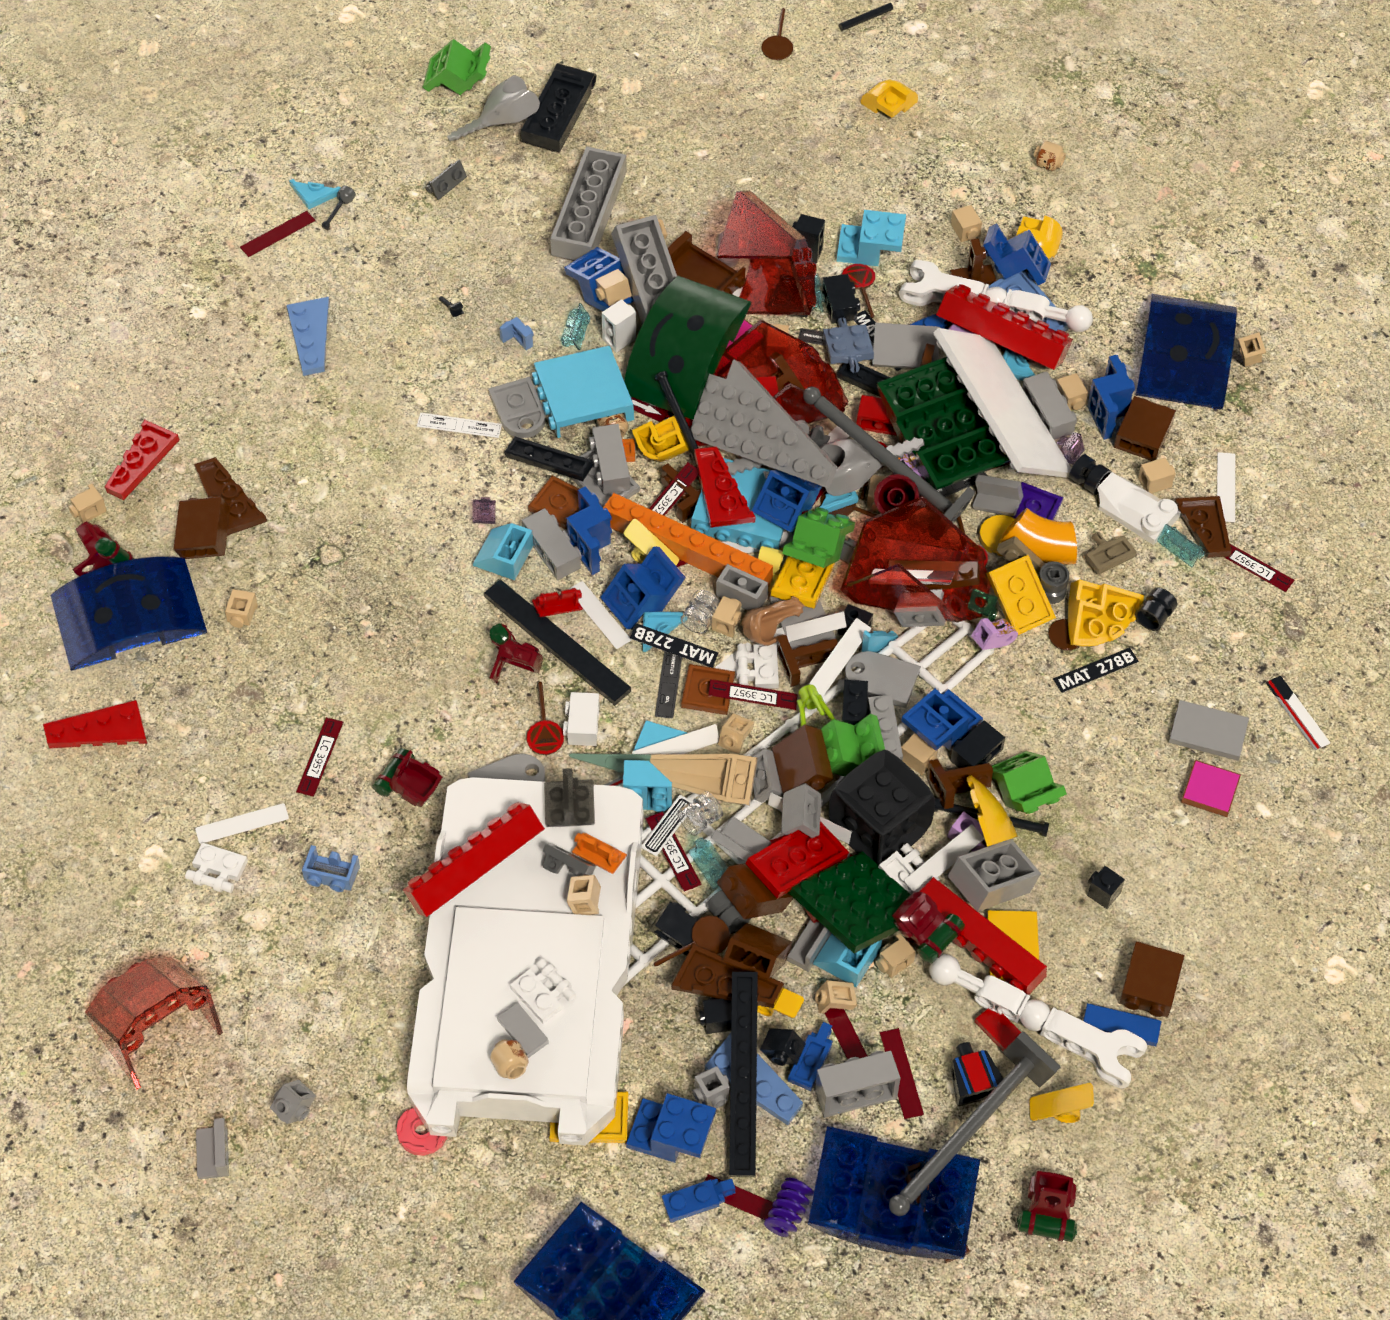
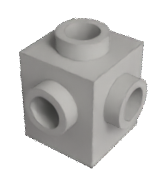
(711, 1088)
(292, 1102)

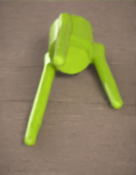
(812, 699)

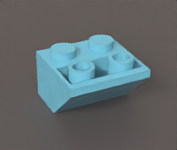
(505, 550)
(648, 784)
(843, 963)

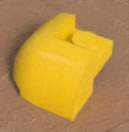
(889, 98)
(1046, 232)
(661, 440)

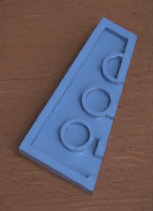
(1022, 282)
(309, 329)
(772, 1091)

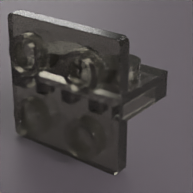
(569, 801)

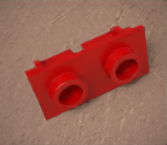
(554, 604)

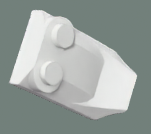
(1136, 507)

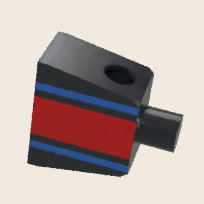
(973, 1075)

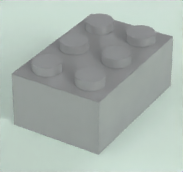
(994, 875)
(857, 1083)

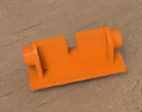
(598, 852)

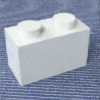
(619, 325)
(583, 719)

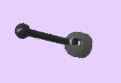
(345, 196)

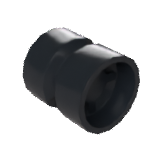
(1088, 473)
(1156, 609)

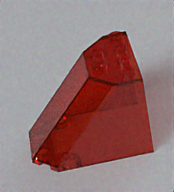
(780, 261)
(803, 359)
(914, 534)
(137, 995)

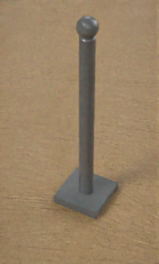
(952, 511)
(1030, 1062)

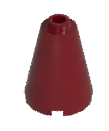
(894, 492)

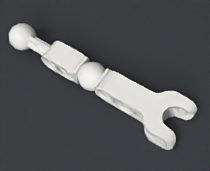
(934, 284)
(1056, 1025)

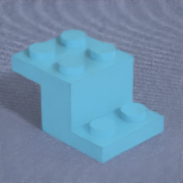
(865, 242)

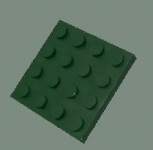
(853, 901)

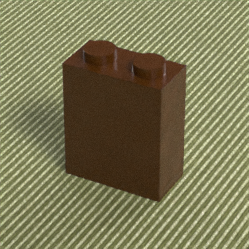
(1144, 428)
(201, 527)
(803, 759)
(750, 894)
(757, 951)
(1151, 979)

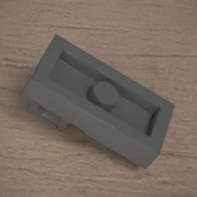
(557, 857)

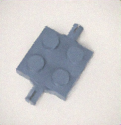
(848, 344)

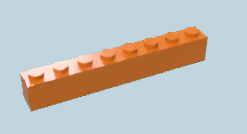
(686, 542)

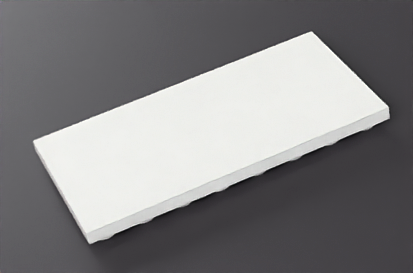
(1002, 403)

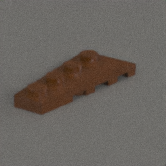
(219, 483)
(965, 572)
(711, 976)

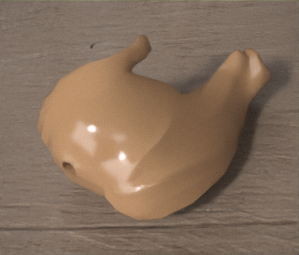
(762, 622)

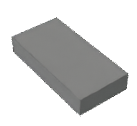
(523, 1029)

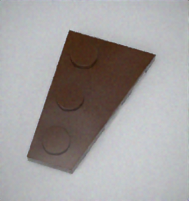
(1206, 523)

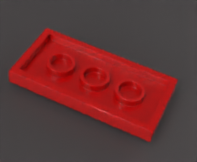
(796, 859)

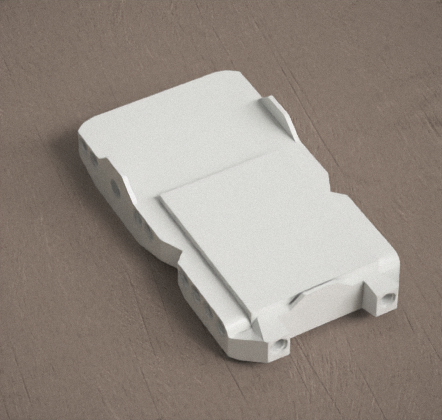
(499, 933)

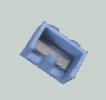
(330, 870)

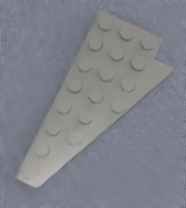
(749, 422)

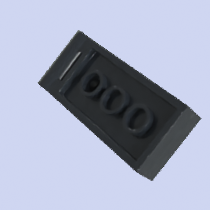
(559, 107)

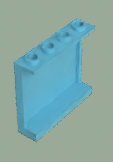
(581, 388)
(754, 534)

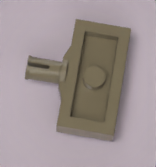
(1014, 549)
(1109, 553)

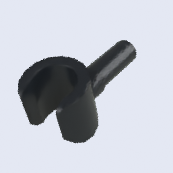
(455, 309)

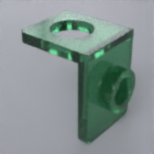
(989, 611)

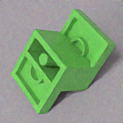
(457, 67)
(819, 537)
(851, 744)
(1027, 782)

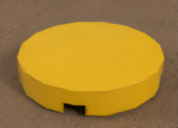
(992, 530)

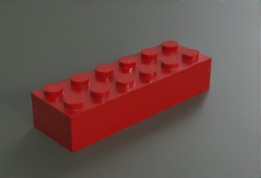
(1005, 326)

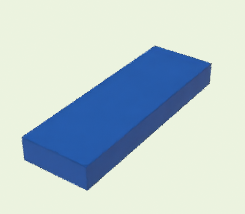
(1112, 1020)

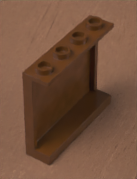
(702, 267)

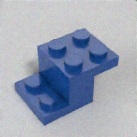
(1016, 254)
(590, 267)
(1110, 396)
(785, 498)
(589, 529)
(643, 587)
(941, 719)
(671, 1128)

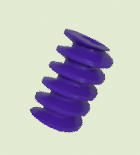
(787, 1207)

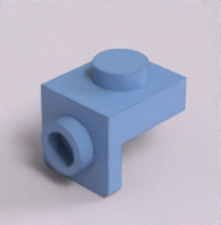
(519, 331)

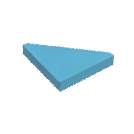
(313, 193)
(1017, 364)
(834, 503)
(662, 622)
(877, 640)
(655, 733)

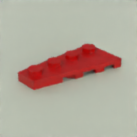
(146, 452)
(720, 491)
(108, 725)

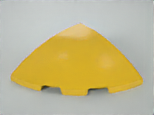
(1099, 612)
(992, 815)

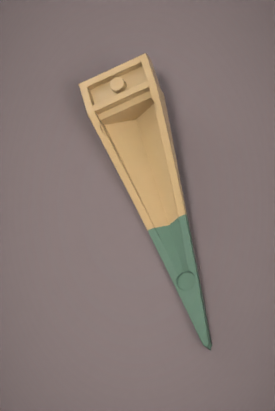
(724, 776)

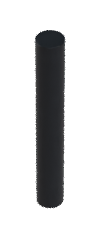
(865, 16)

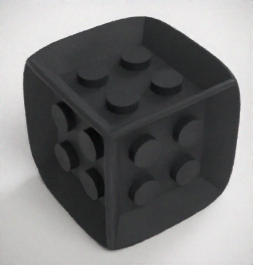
(882, 806)

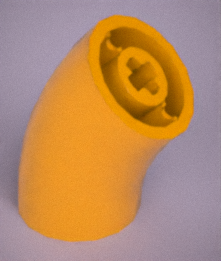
(1044, 537)

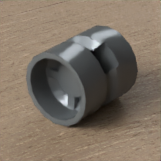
(1054, 580)
(722, 908)

